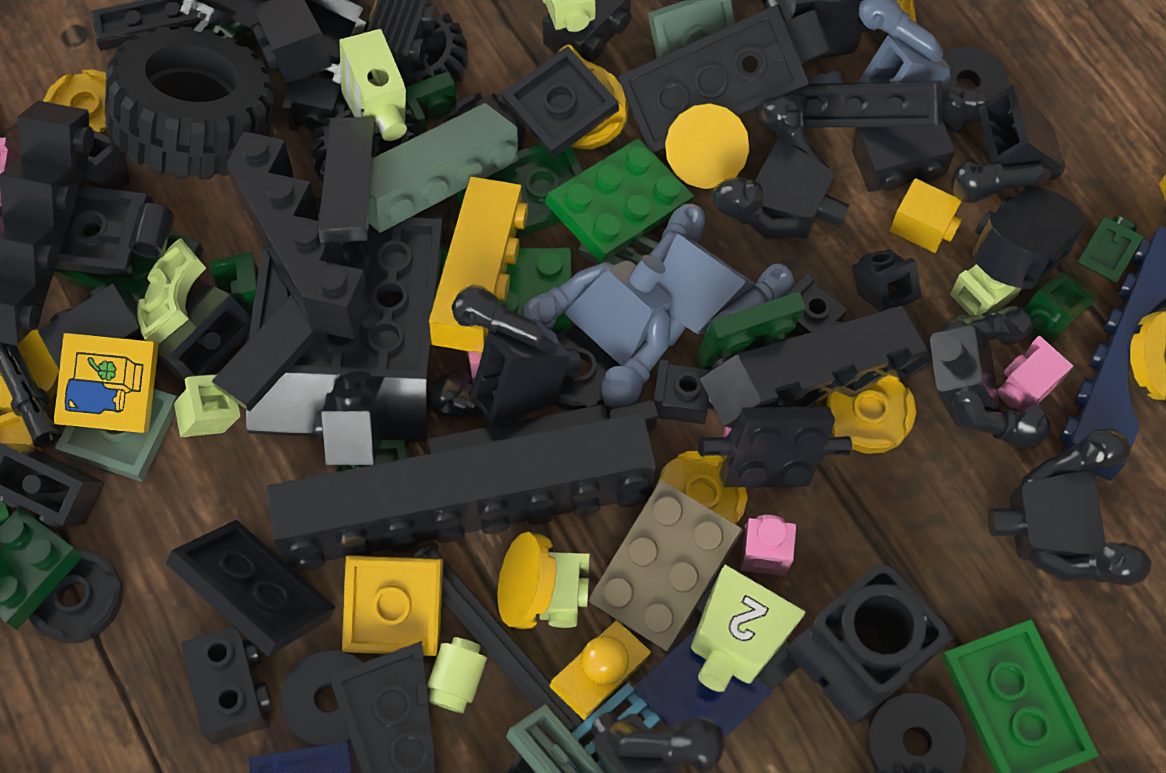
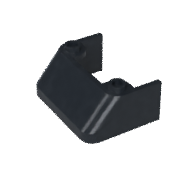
(334, 18)

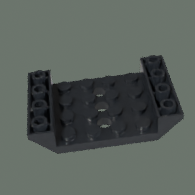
(388, 343)

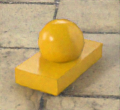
(600, 669)

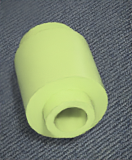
(456, 675)

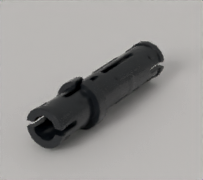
(27, 399)

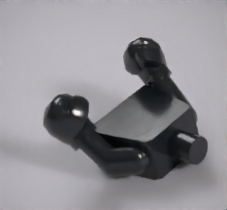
(1017, 139)
(791, 185)
(518, 365)
(968, 379)
(1060, 517)
(634, 748)

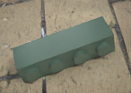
(439, 164)

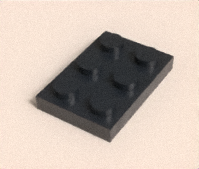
(251, 586)

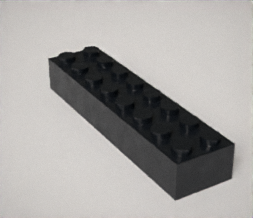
(462, 491)

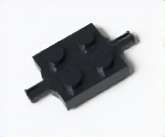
(775, 446)

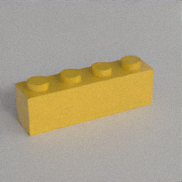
(478, 256)

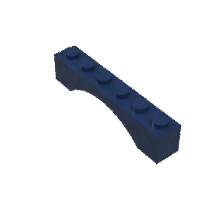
(1106, 397)

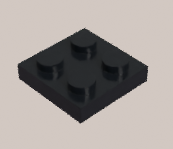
(560, 102)

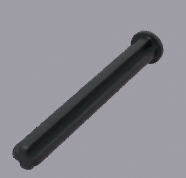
(499, 643)

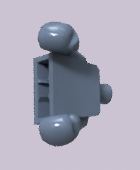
(906, 53)
(702, 283)
(621, 313)

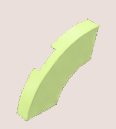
(165, 299)

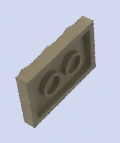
(665, 565)

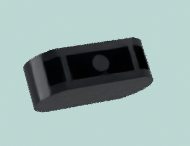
(1027, 236)

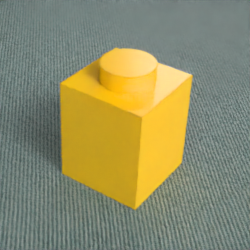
(926, 216)

